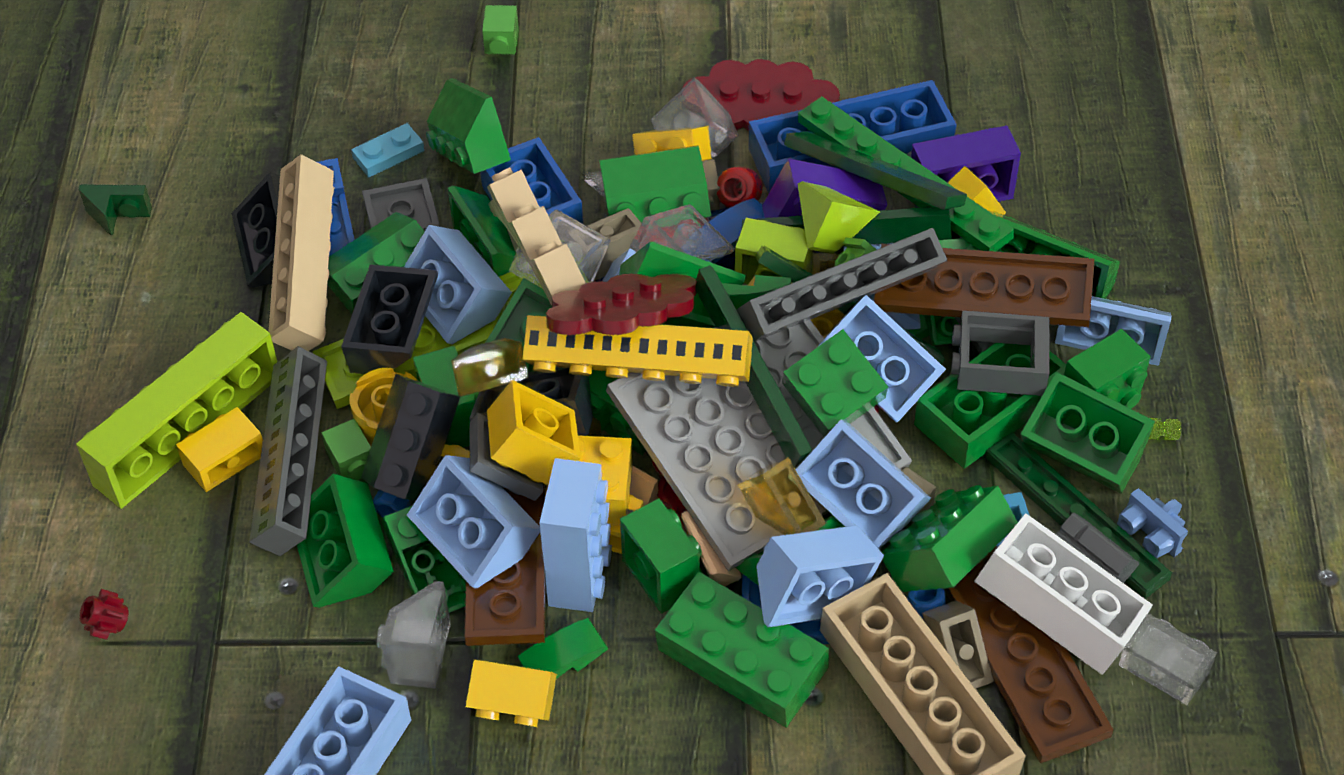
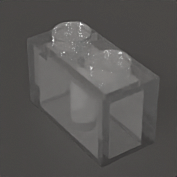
(1167, 658)

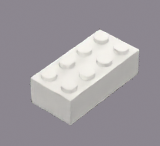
(1063, 593)

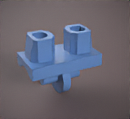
(1157, 520)

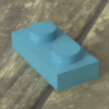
(387, 150)

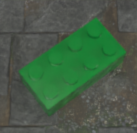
(973, 421)
(734, 649)

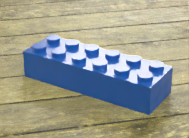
(897, 115)

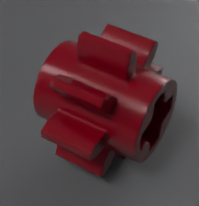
(103, 614)

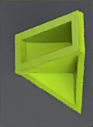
(831, 217)

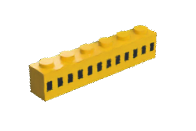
(648, 350)

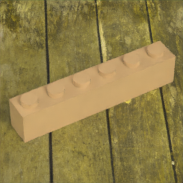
(301, 255)

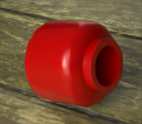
(730, 182)

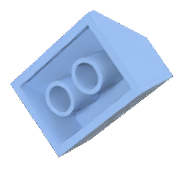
(466, 287)
(1142, 324)
(892, 353)
(860, 484)
(472, 521)
(811, 571)

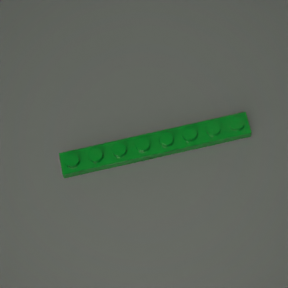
(969, 221)

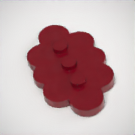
(764, 89)
(621, 304)

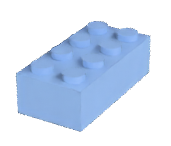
(575, 535)
(345, 730)

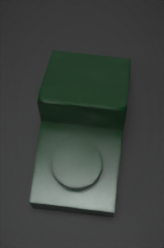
(108, 202)

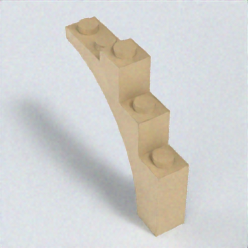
(534, 233)

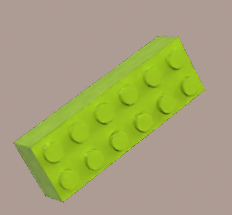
(142, 435)

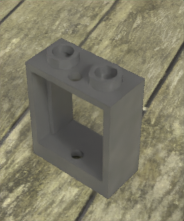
(1008, 330)

